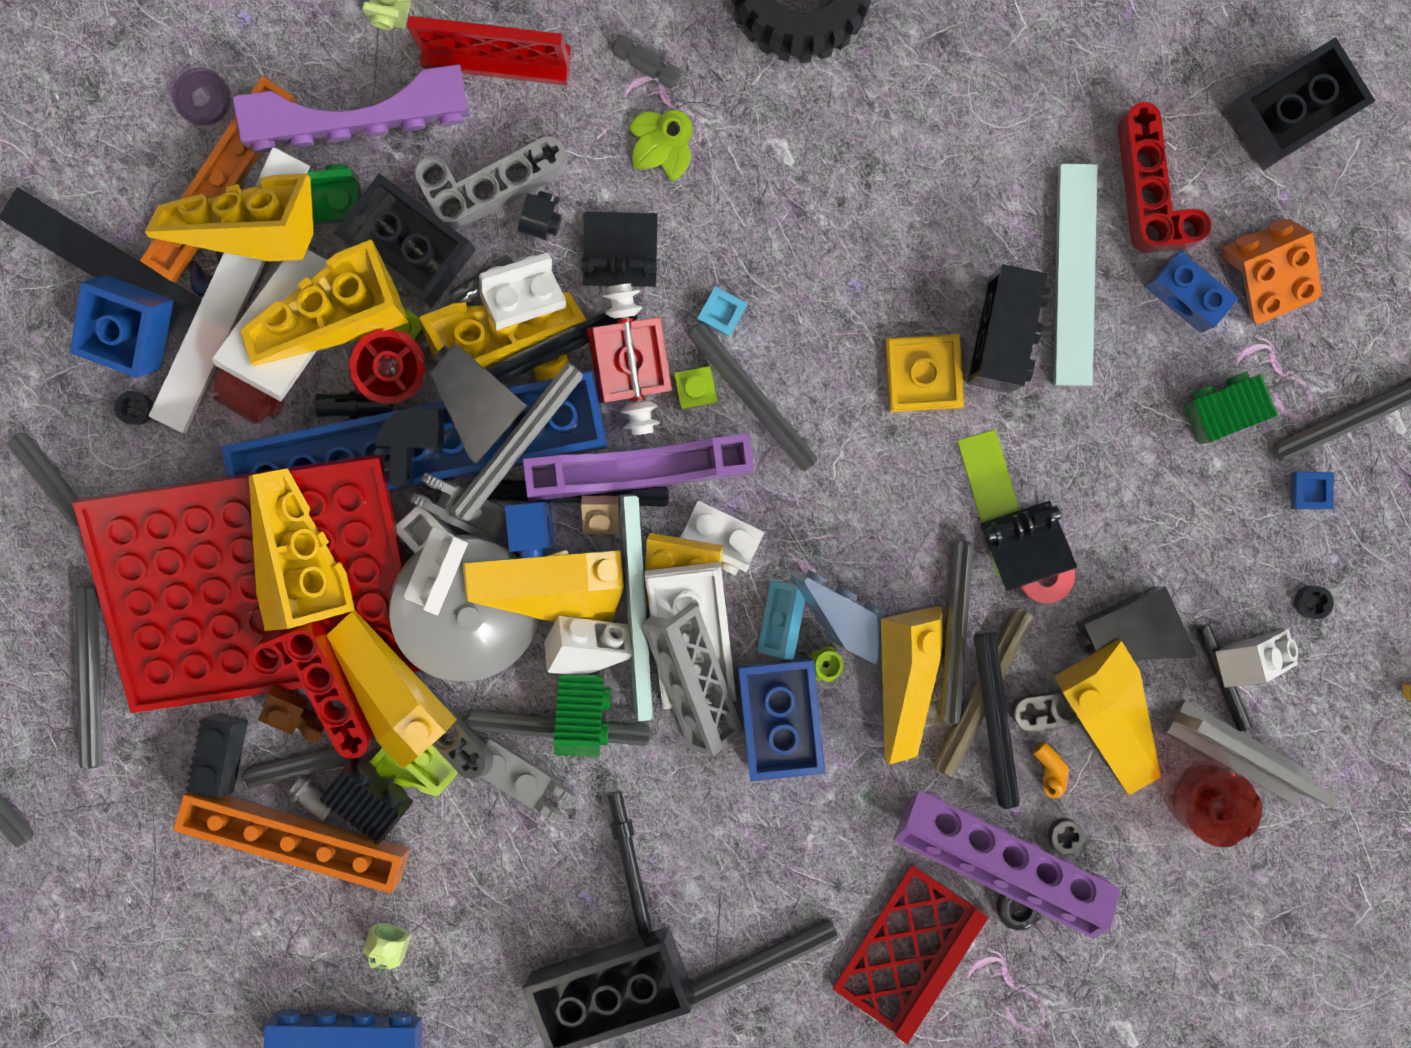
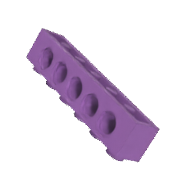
(1088, 914)

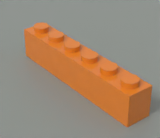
(293, 840)

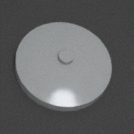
(465, 637)

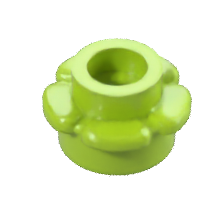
(834, 667)

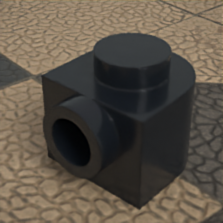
(540, 216)

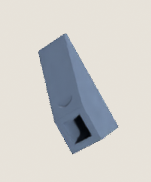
(842, 619)

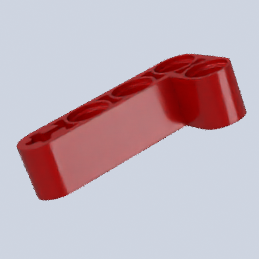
(1155, 179)
(318, 688)

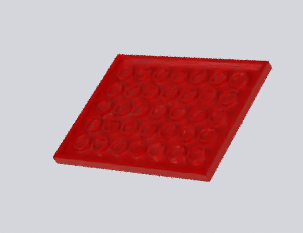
(183, 584)

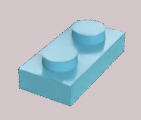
(781, 620)

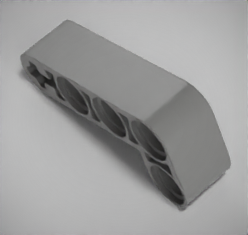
(496, 175)

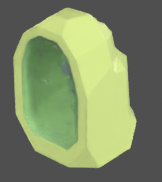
(386, 946)

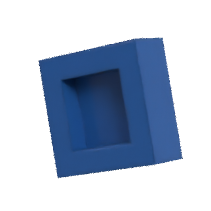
(1312, 490)

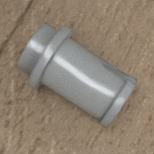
(309, 798)

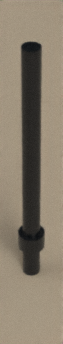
(622, 831)

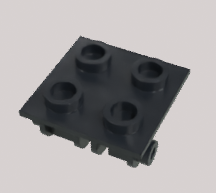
(619, 249)
(1028, 545)

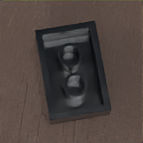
(1299, 103)
(411, 240)
(1008, 329)

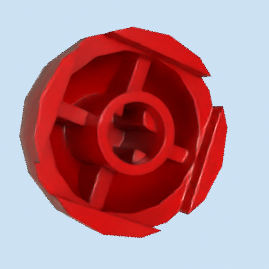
(386, 366)

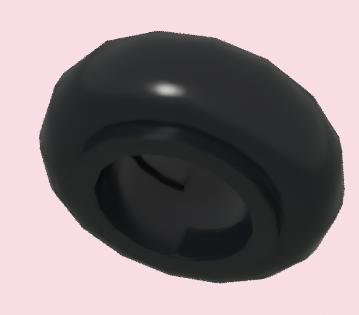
(1016, 923)

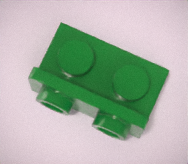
(333, 193)

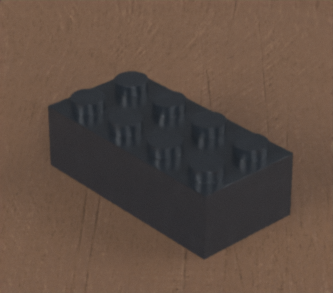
(610, 991)

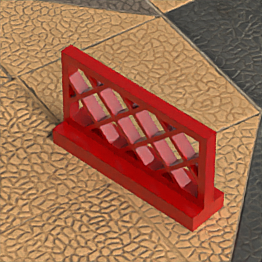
(492, 50)
(938, 970)

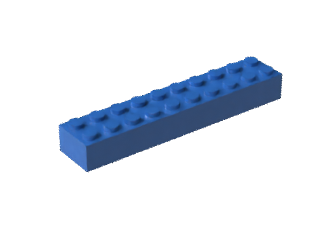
(571, 430)

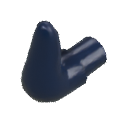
(197, 280)

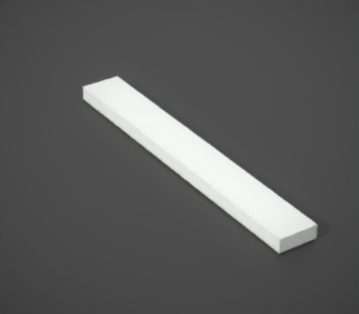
(213, 322)

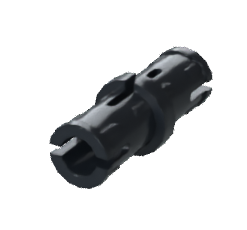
(348, 405)

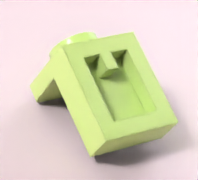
(387, 13)

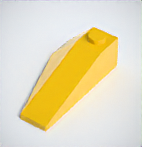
(476, 334)

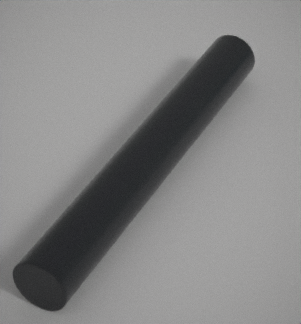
(1230, 693)

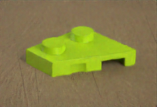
(428, 772)

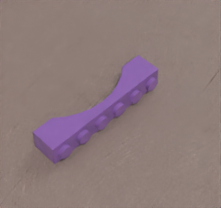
(272, 120)
(636, 469)

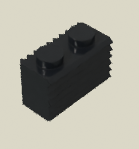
(217, 755)
(367, 800)

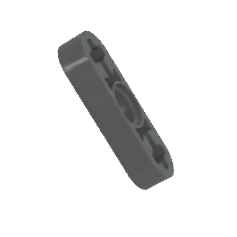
(1040, 721)
(460, 760)

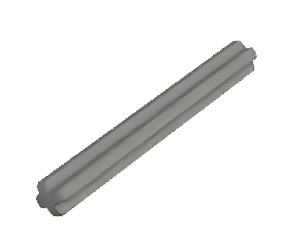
(517, 442)

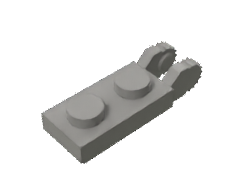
(485, 521)
(524, 780)

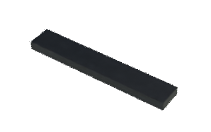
(93, 253)

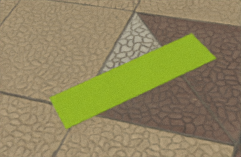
(988, 476)

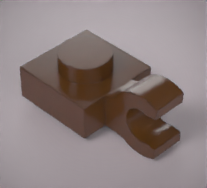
(288, 712)

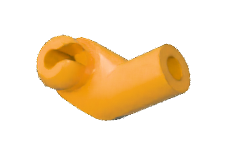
(1055, 770)

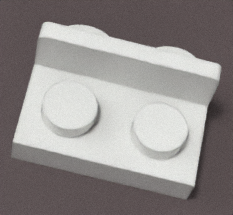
(520, 291)
(717, 527)
(435, 570)

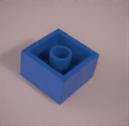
(121, 326)

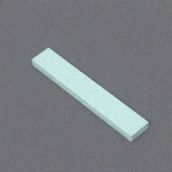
(1075, 275)
(636, 606)

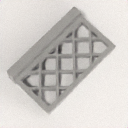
(1244, 755)

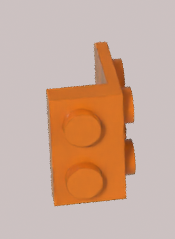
(1276, 268)

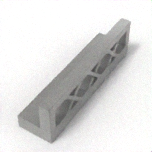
(686, 692)

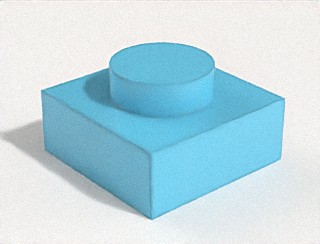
(722, 311)

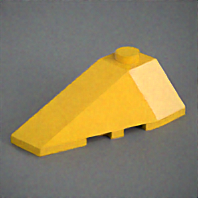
(254, 222)
(329, 309)
(292, 563)
(549, 585)
(909, 671)
(393, 699)
(1113, 708)

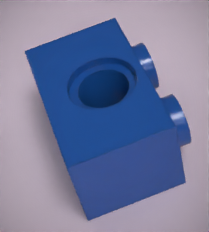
(1191, 292)
(530, 529)

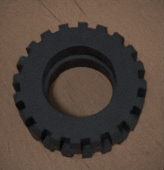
(801, 32)

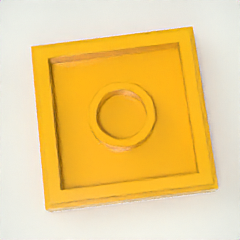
(924, 373)

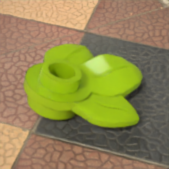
(658, 146)

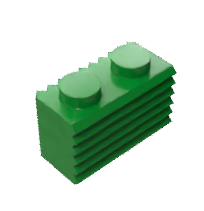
(1229, 409)
(579, 715)

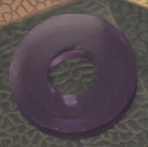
(188, 84)

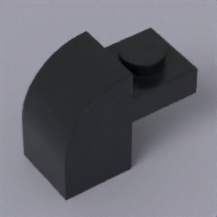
(405, 432)

